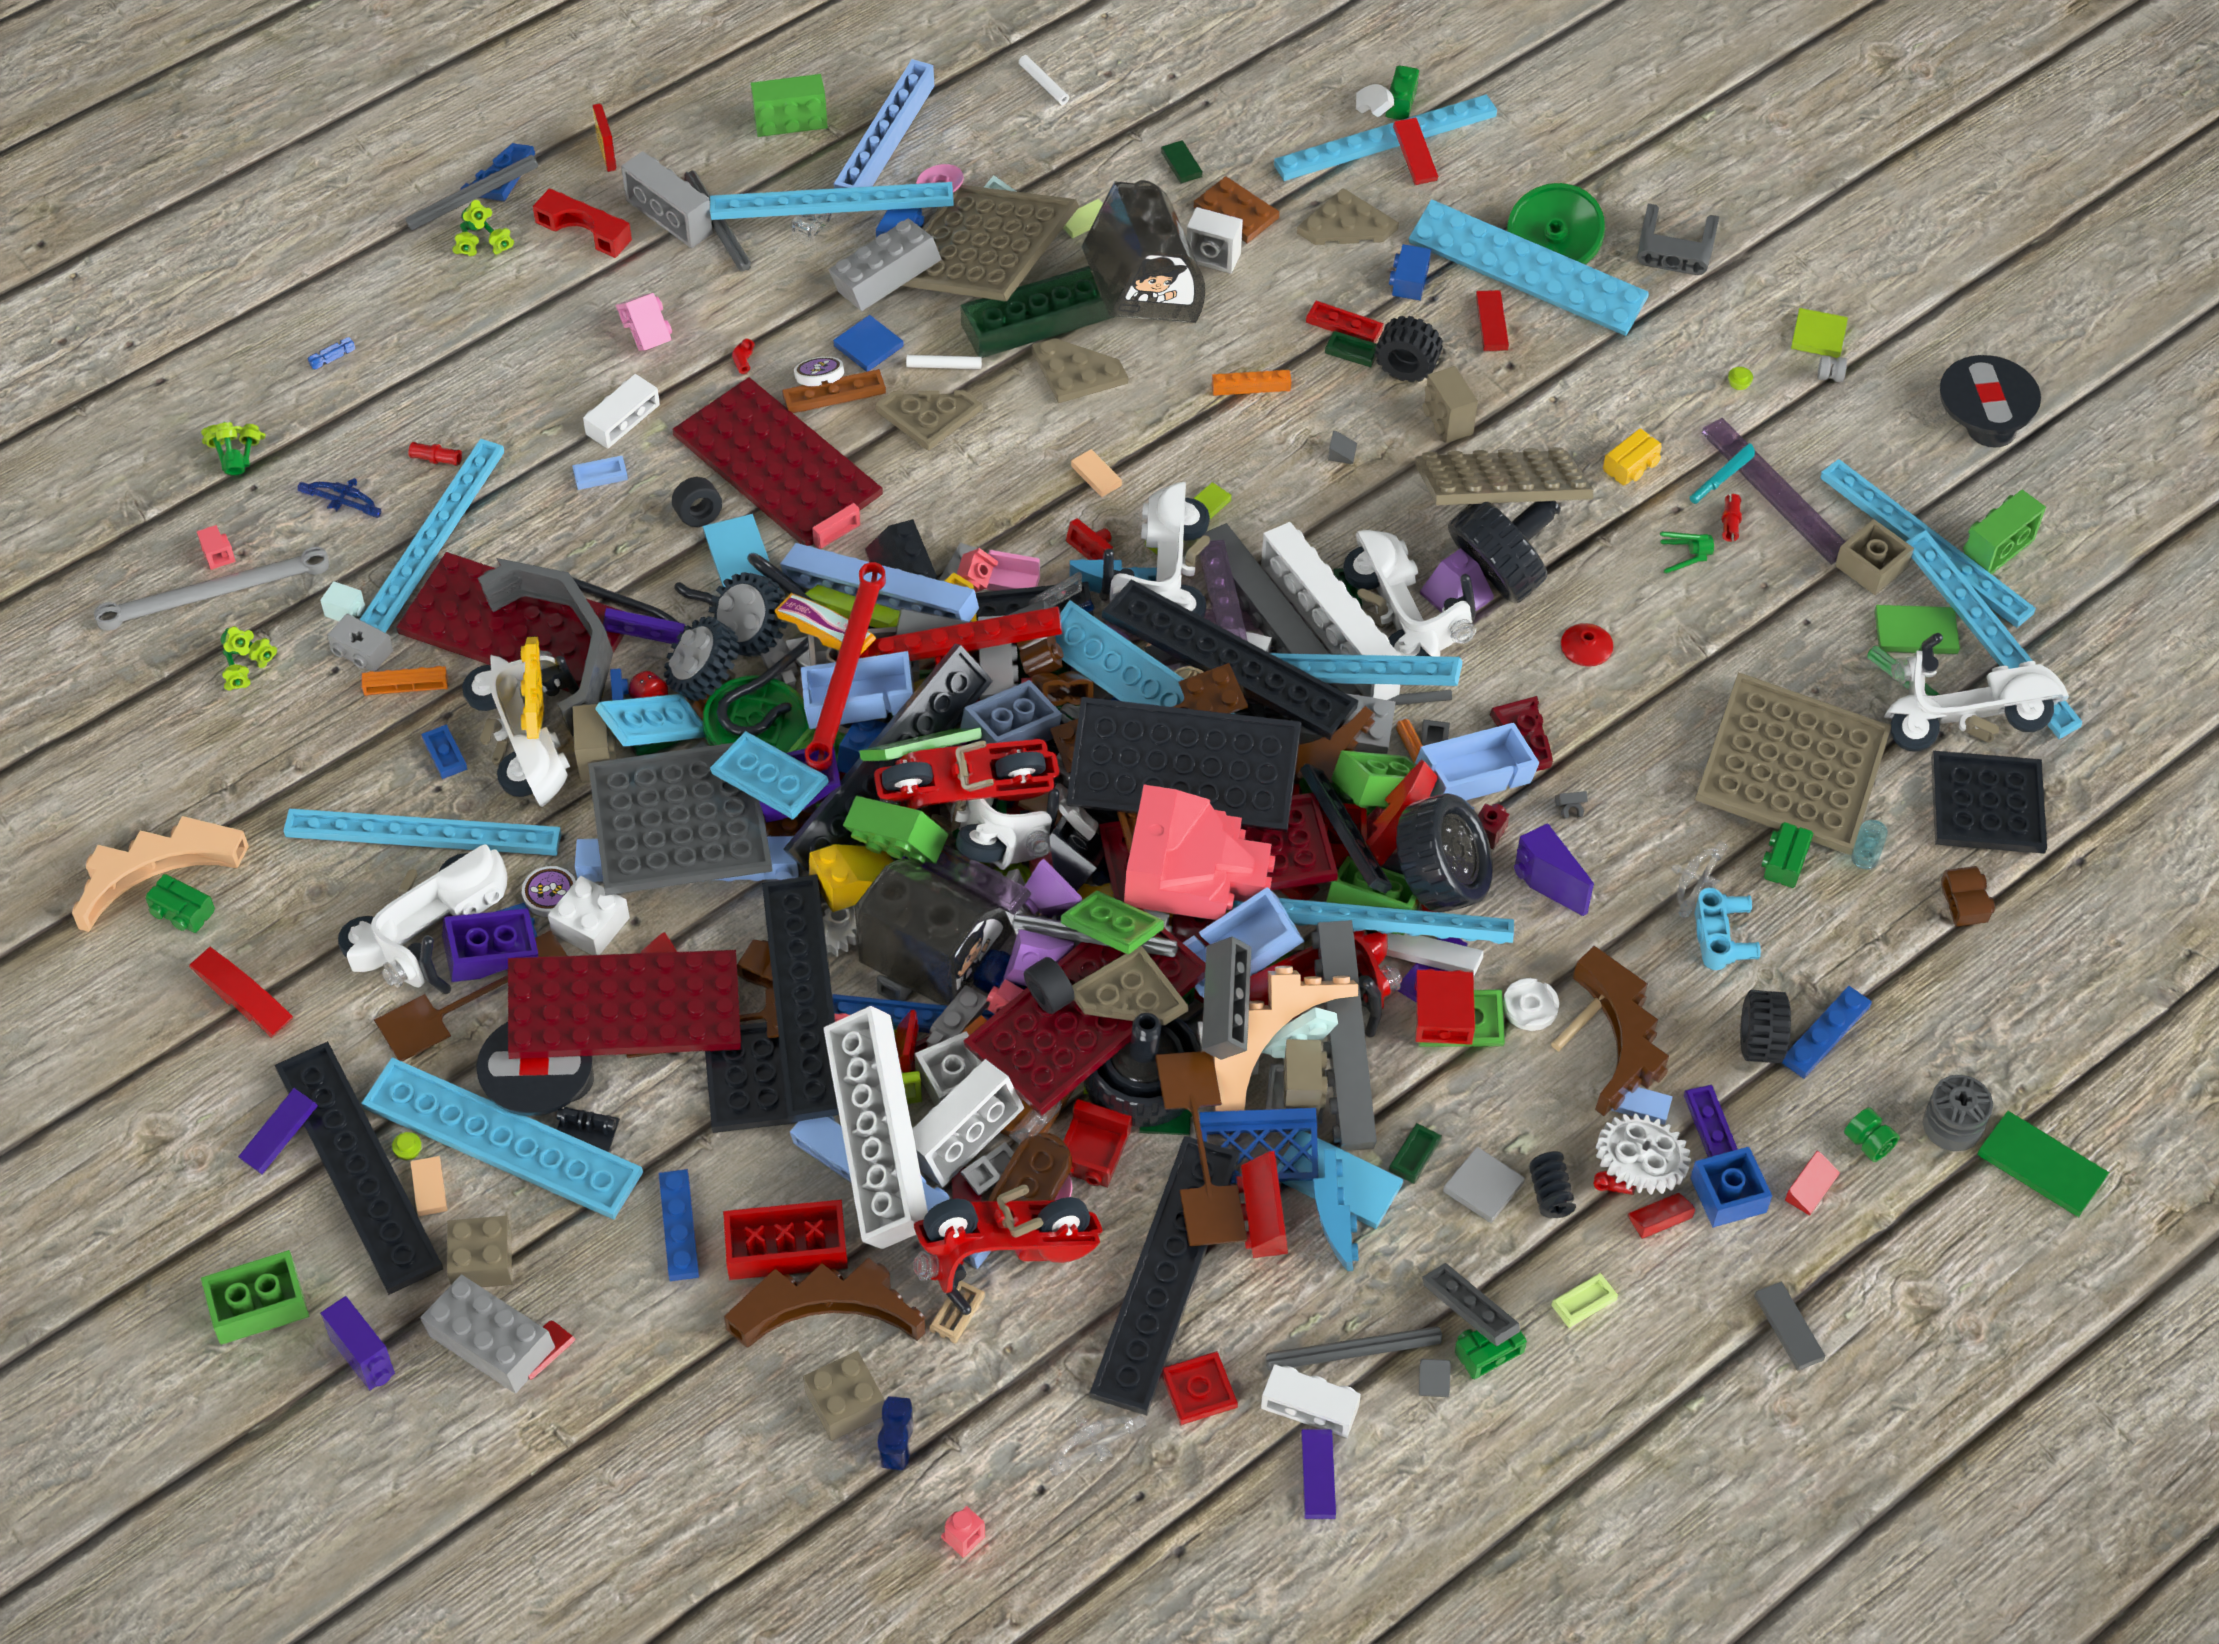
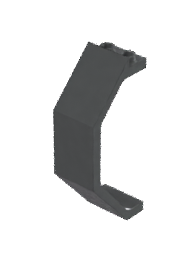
(518, 580)

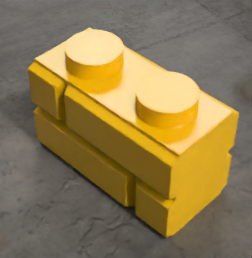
(1632, 457)

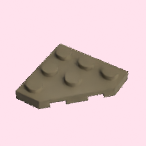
(1347, 220)
(1077, 370)
(928, 415)
(1128, 989)

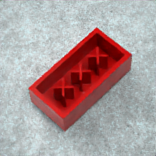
(784, 1239)

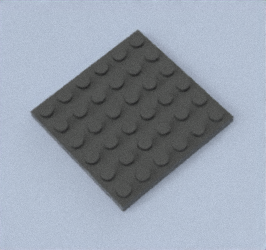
(674, 822)

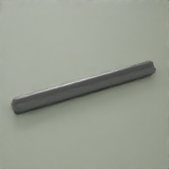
(471, 192)
(722, 228)
(1055, 929)
(1355, 1348)

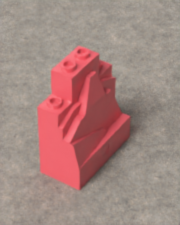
(1192, 857)

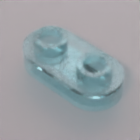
(1869, 846)

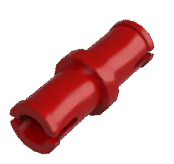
(435, 453)
(1731, 517)

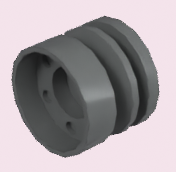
(1957, 1112)

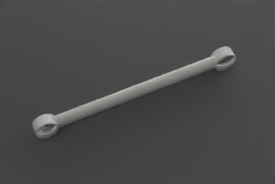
(211, 588)

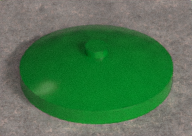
(1560, 220)

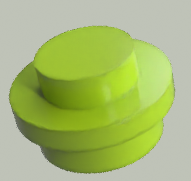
(1740, 378)
(406, 1146)

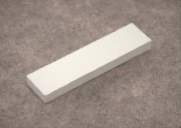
(1434, 952)

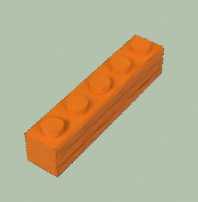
(1251, 382)
(404, 680)

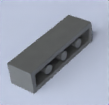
(1226, 998)

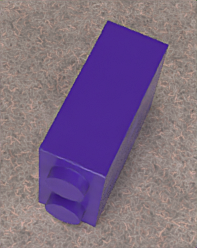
(358, 1343)

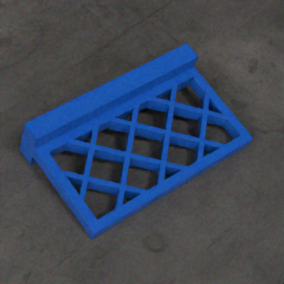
(1265, 1122)

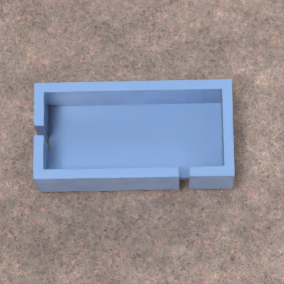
(878, 688)
(1480, 762)
(1256, 922)

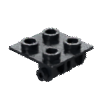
(588, 1126)

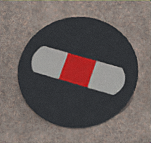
(1990, 398)
(530, 1084)

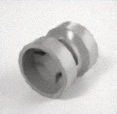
(1838, 368)

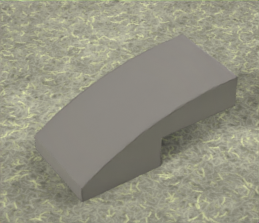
(987, 1170)

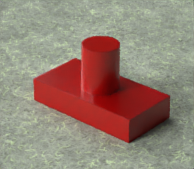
(1088, 542)

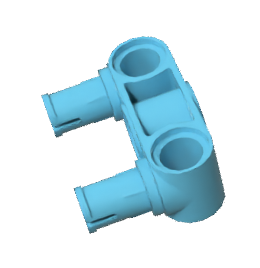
(1714, 929)

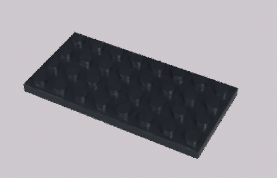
(1229, 758)

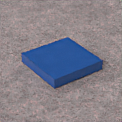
(868, 343)

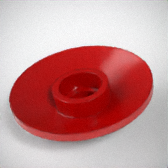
(1587, 644)

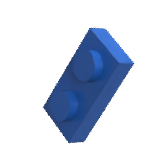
(618, 685)
(444, 751)

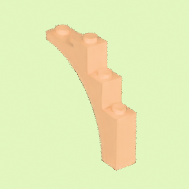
(151, 854)
(1285, 1000)

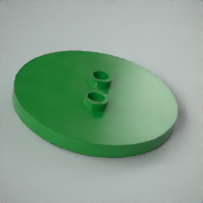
(752, 709)

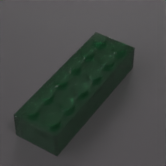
(1034, 312)

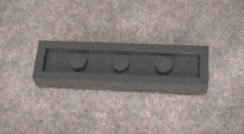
(1471, 1304)

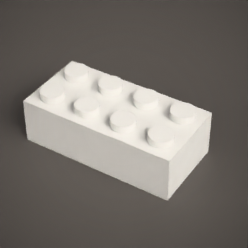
(965, 1122)

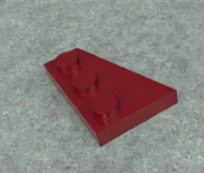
(1529, 723)

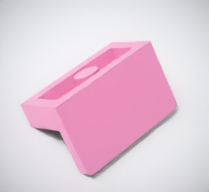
(1013, 571)

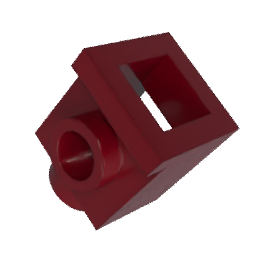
(1494, 822)

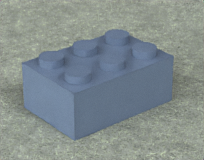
(1013, 715)

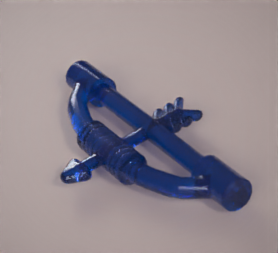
(345, 490)

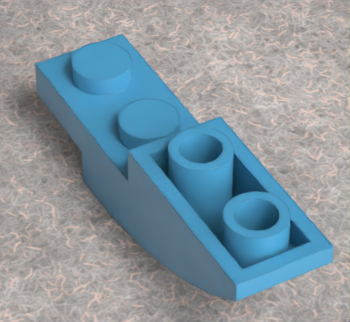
(1093, 572)
(1335, 1219)

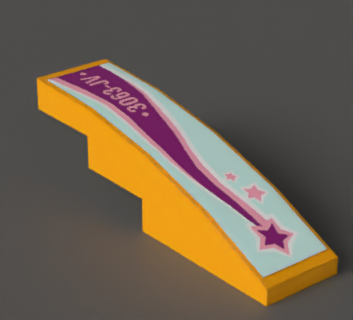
(817, 621)

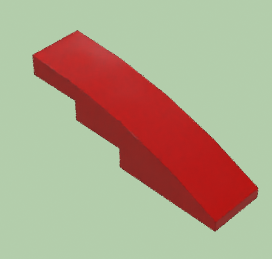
(1412, 788)
(241, 991)

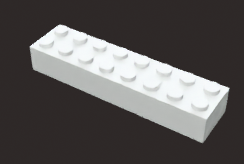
(1324, 602)
(876, 1127)

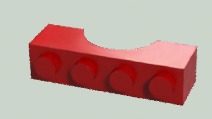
(557, 211)

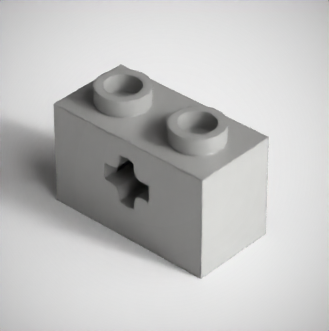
(360, 643)

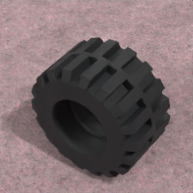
(1408, 349)
(1765, 1026)

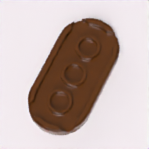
(1040, 1164)

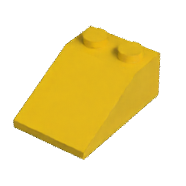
(845, 872)

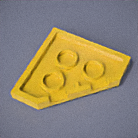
(532, 689)

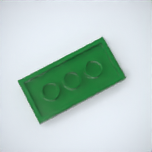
(2043, 1163)

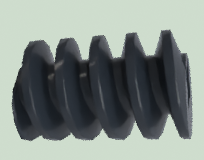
(1552, 1185)

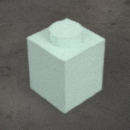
(341, 601)

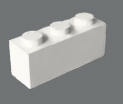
(621, 411)
(1310, 1400)

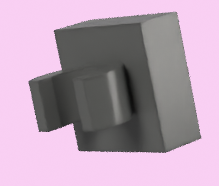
(1573, 800)

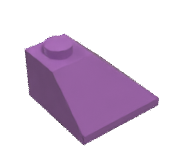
(1446, 582)
(1049, 892)
(1030, 949)

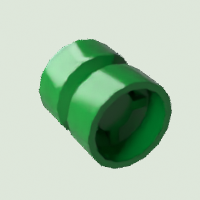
(1875, 1138)

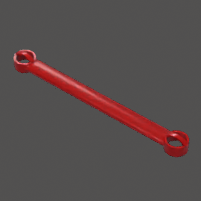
(845, 666)

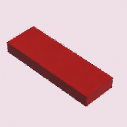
(1415, 151)
(1492, 320)
(1343, 321)

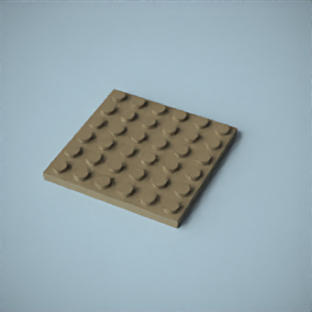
(991, 240)
(1502, 476)
(1793, 762)

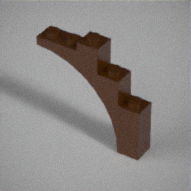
(1325, 753)
(1631, 1024)
(823, 1291)

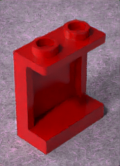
(1444, 1007)
(1096, 1142)

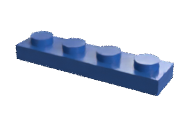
(1826, 1032)
(678, 1225)

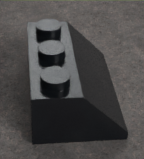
(901, 549)
(1074, 854)

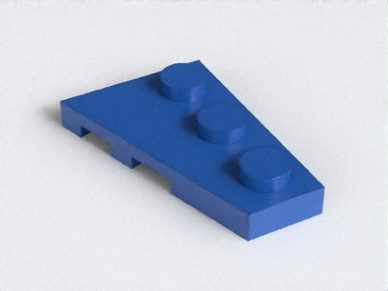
(510, 155)

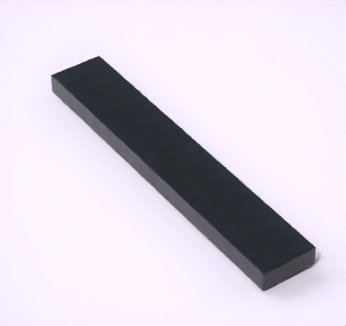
(1346, 828)

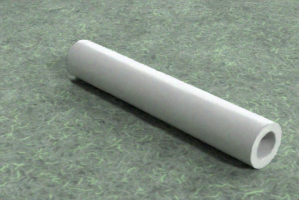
(1044, 80)
(952, 362)

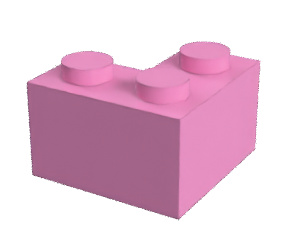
(645, 320)

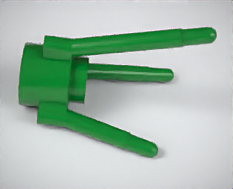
(1700, 545)

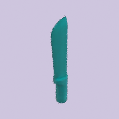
(1724, 473)

